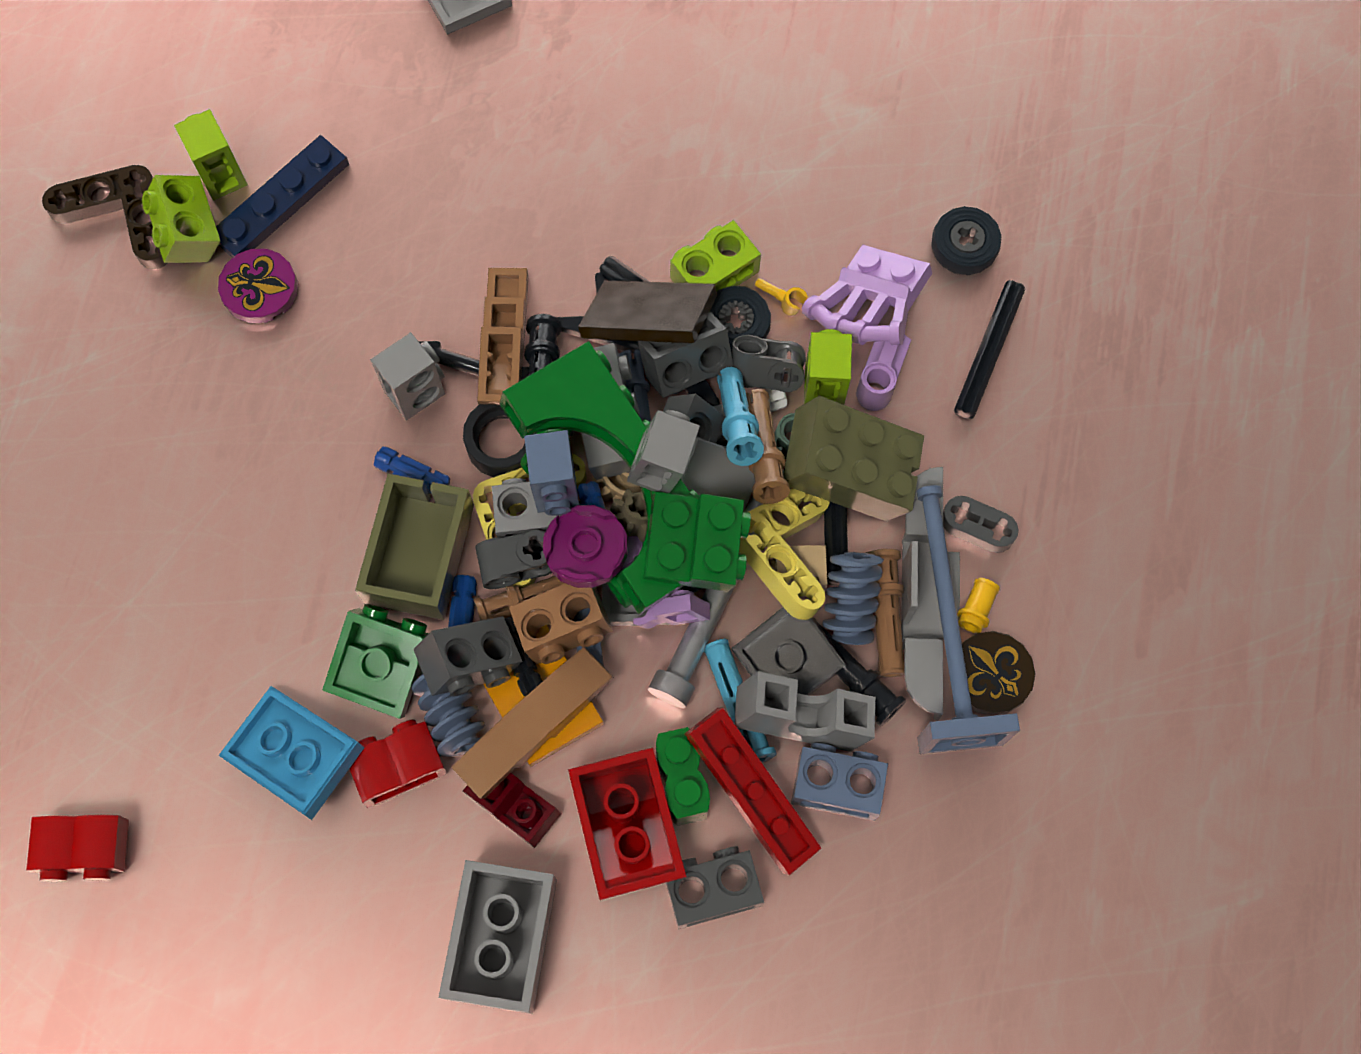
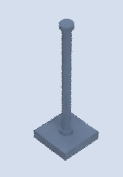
(965, 729)

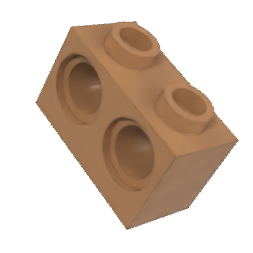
(558, 609)

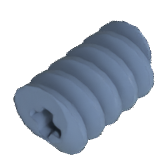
(854, 597)
(449, 718)

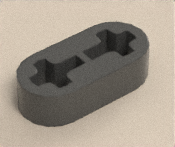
(983, 516)

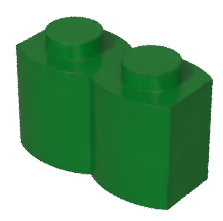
(685, 785)

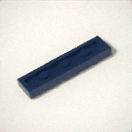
(281, 197)

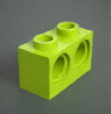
(211, 154)
(181, 219)
(707, 257)
(828, 366)

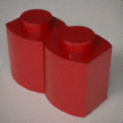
(396, 763)
(77, 845)

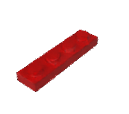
(753, 791)

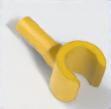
(784, 296)

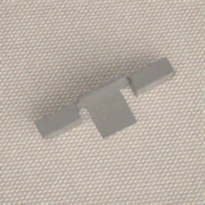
(919, 605)

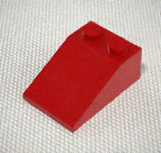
(626, 823)

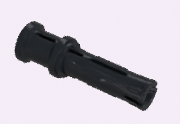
(542, 342)
(868, 683)

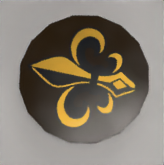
(997, 672)

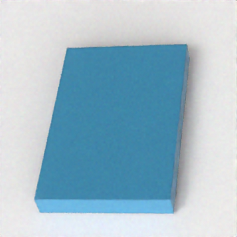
(291, 752)

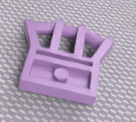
(874, 276)

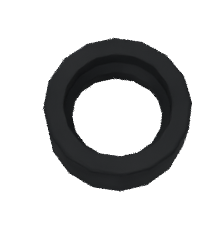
(485, 464)

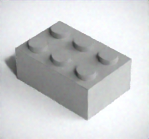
(498, 937)

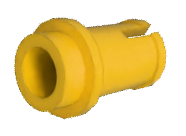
(978, 605)

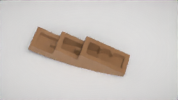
(502, 333)
(532, 722)

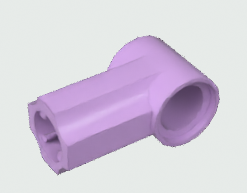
(881, 368)

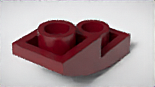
(518, 809)

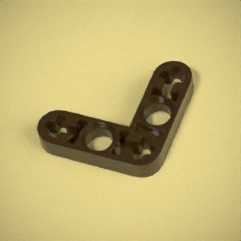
(121, 196)

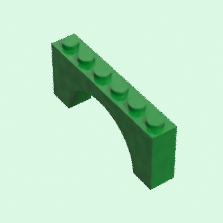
(585, 398)

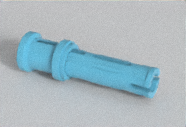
(739, 425)
(727, 680)

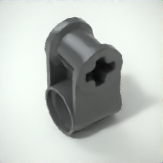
(766, 362)
(510, 559)

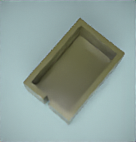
(853, 459)
(415, 547)

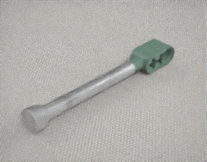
(674, 684)

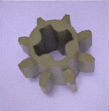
(631, 513)

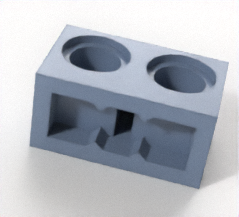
(551, 472)
(838, 794)

